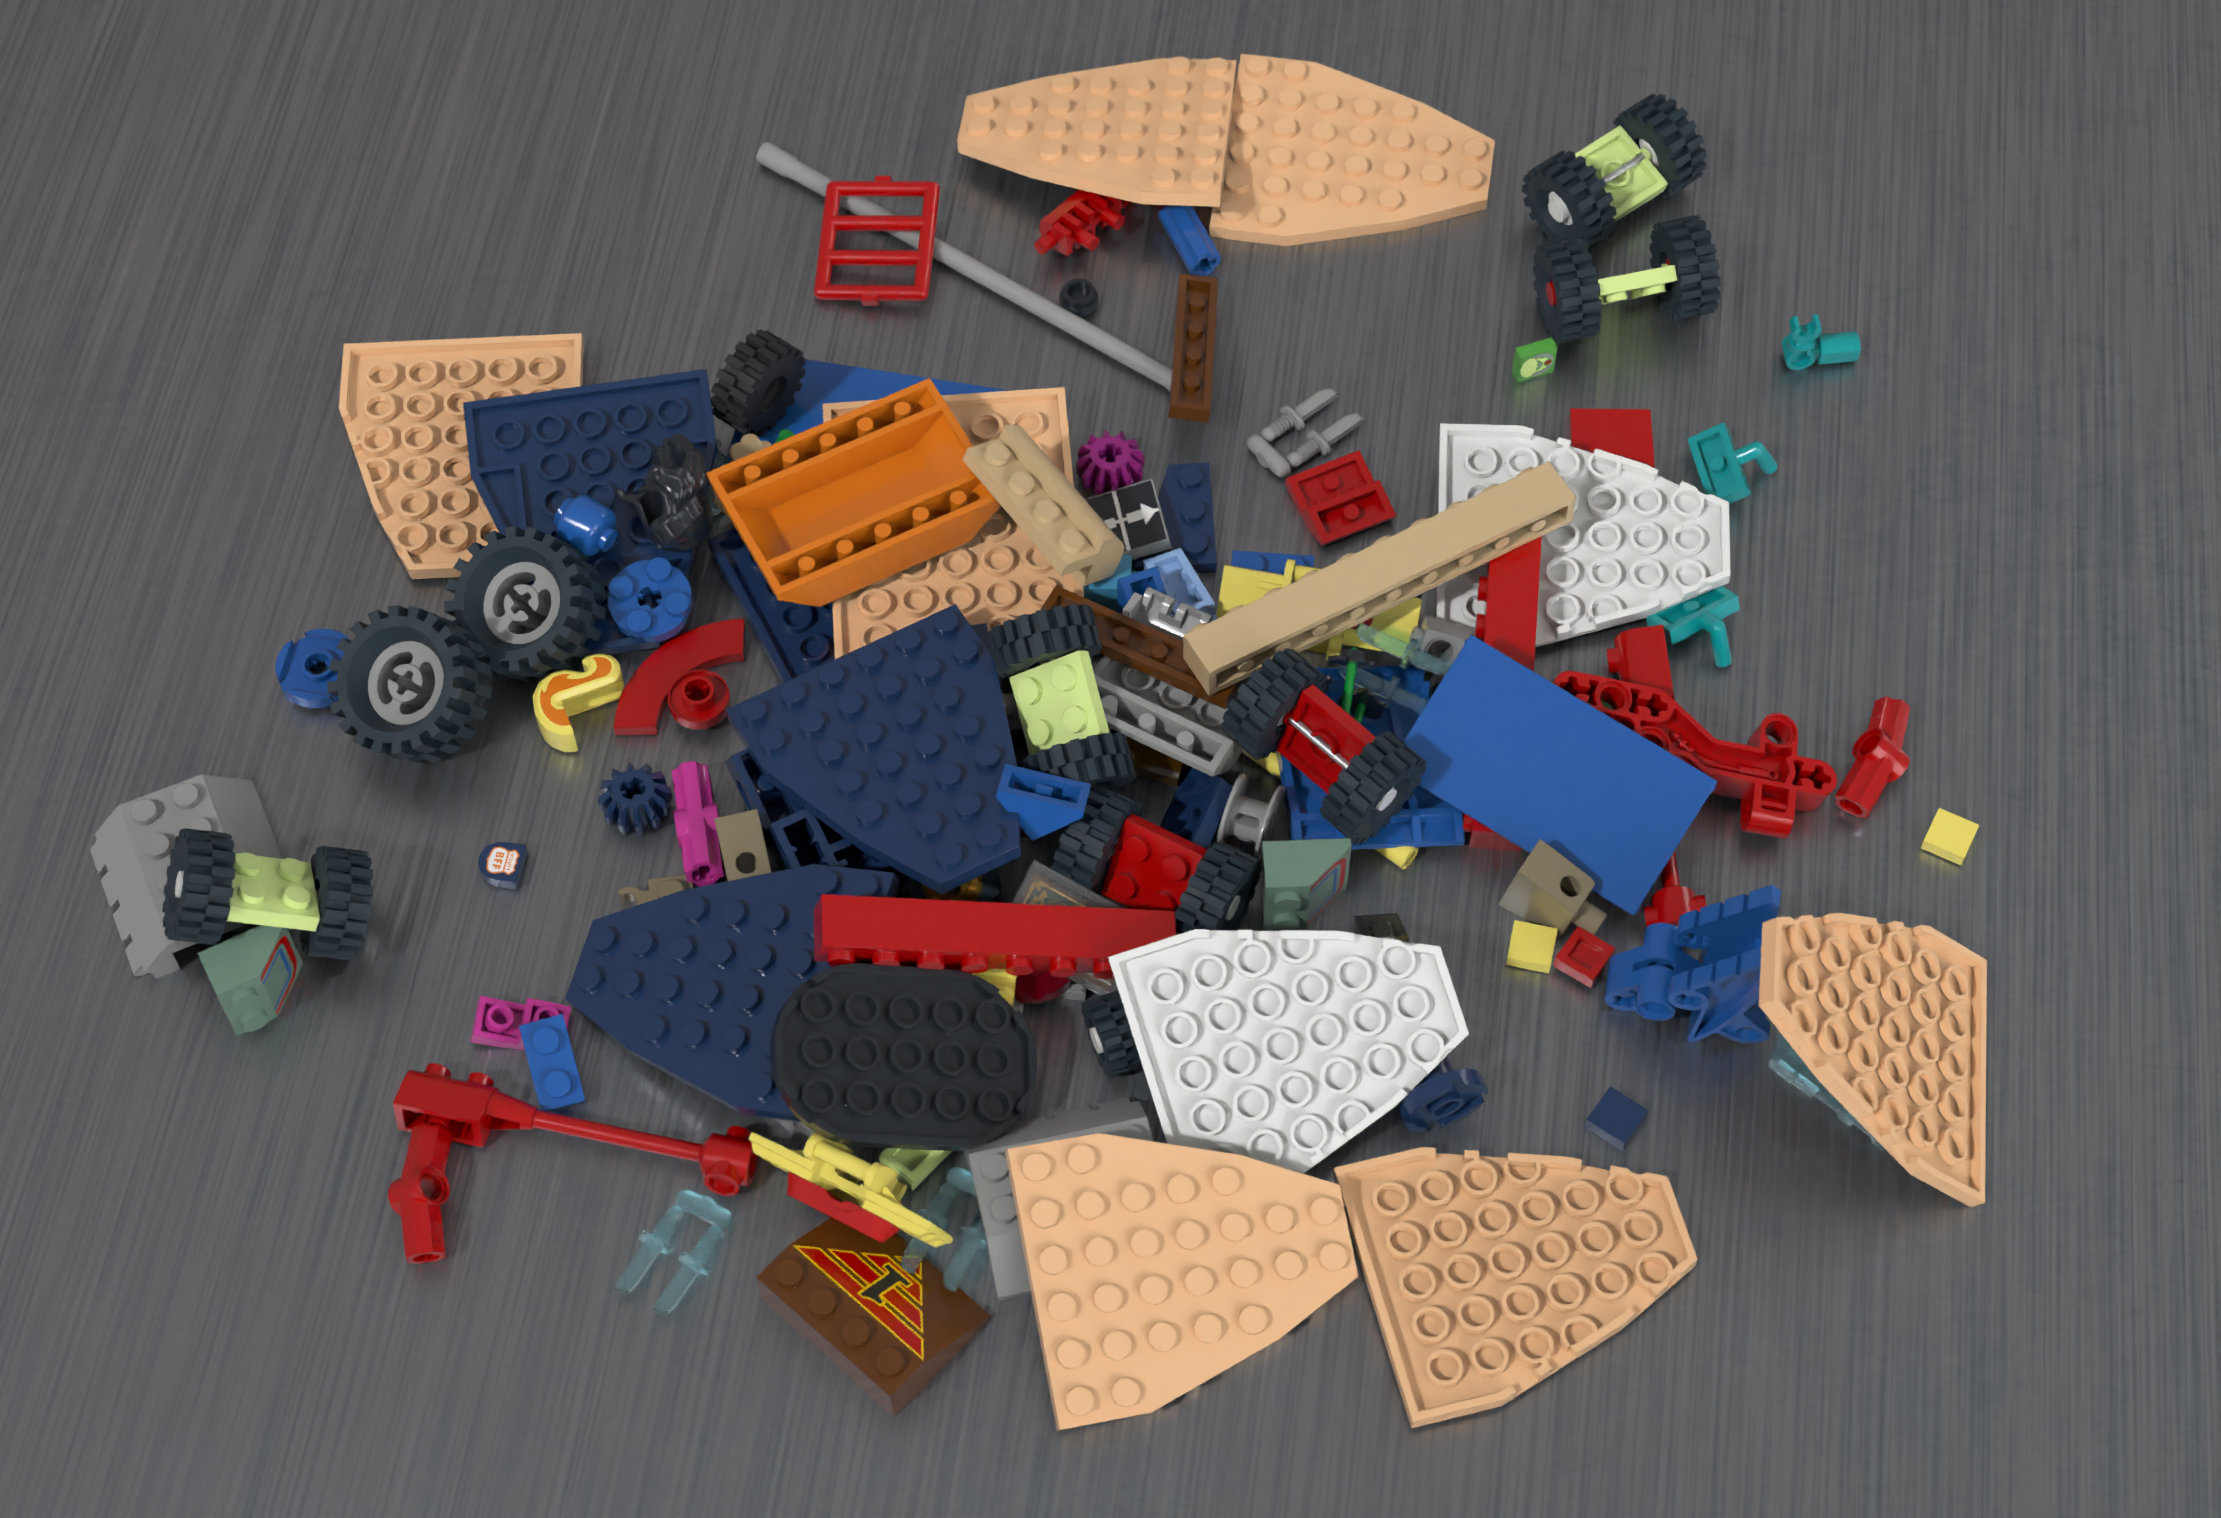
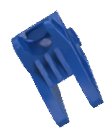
(1717, 987)

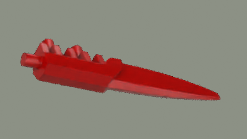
(1075, 221)

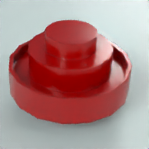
(699, 699)

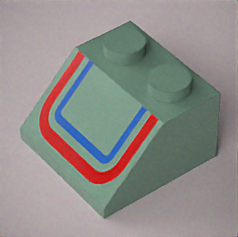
(1301, 880)
(253, 975)

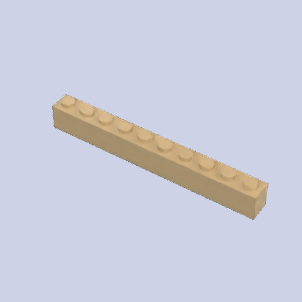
(1379, 576)

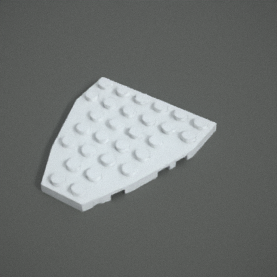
(1624, 555)
(1284, 1035)

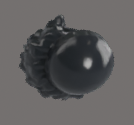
(673, 497)

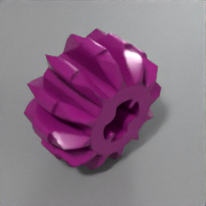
(1109, 463)

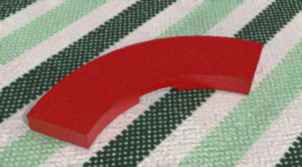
(648, 688)

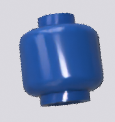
(586, 524)

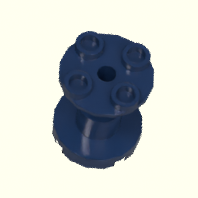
(1442, 1097)

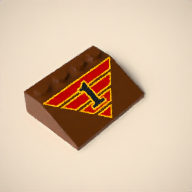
(868, 1312)

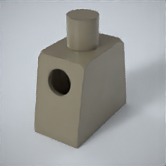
(742, 845)
(1552, 892)

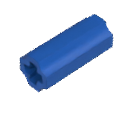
(1190, 239)

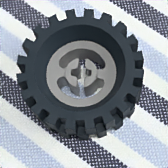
(498, 620)
(393, 715)

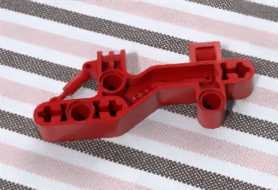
(1762, 773)

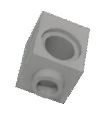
(1437, 629)

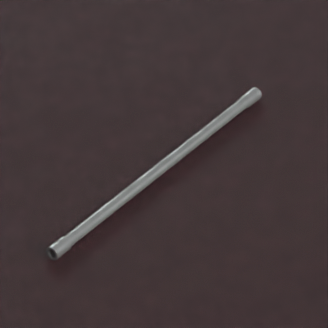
(789, 166)

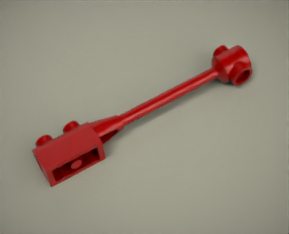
(1643, 659)
(477, 1107)

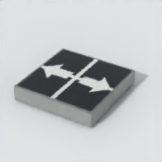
(1134, 518)

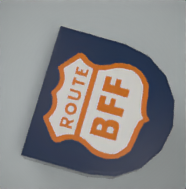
(503, 864)

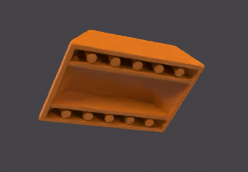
(856, 497)

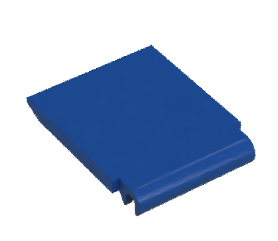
(1424, 817)

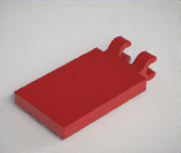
(1613, 431)

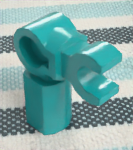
(1807, 344)

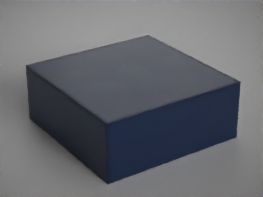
(1616, 1118)

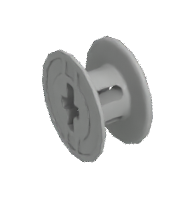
(1250, 818)

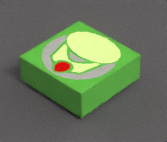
(1534, 359)

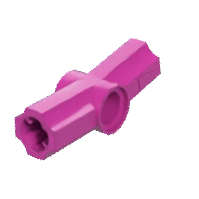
(696, 823)

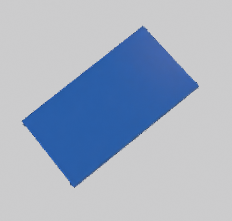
(1555, 771)

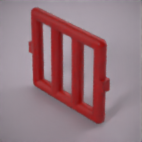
(833, 222)

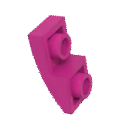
(499, 1020)

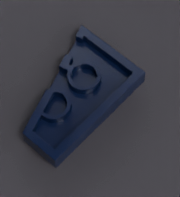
(1188, 515)

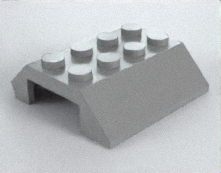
(1161, 713)
(137, 846)
(993, 1182)

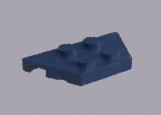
(1197, 807)

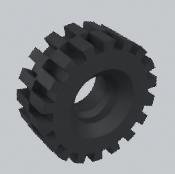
(758, 383)

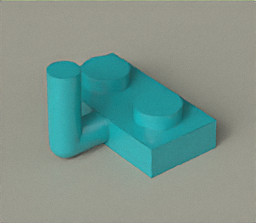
(1721, 463)
(1697, 614)

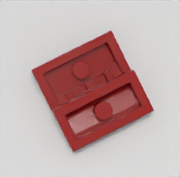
(1339, 498)

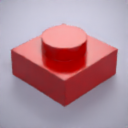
(1584, 957)

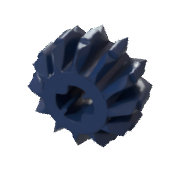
(635, 799)

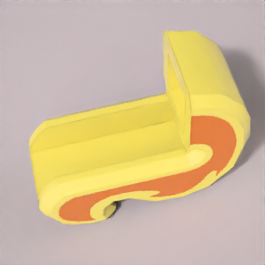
(573, 692)

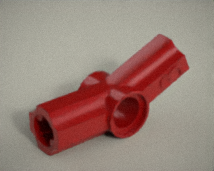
(1877, 758)
(421, 1192)

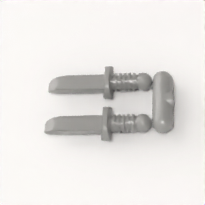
(1295, 417)

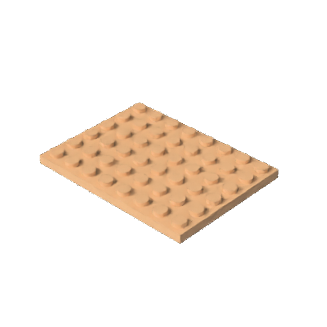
(1000, 567)

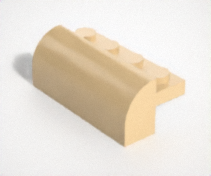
(1046, 506)

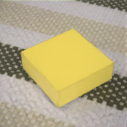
(1950, 836)
(1531, 946)

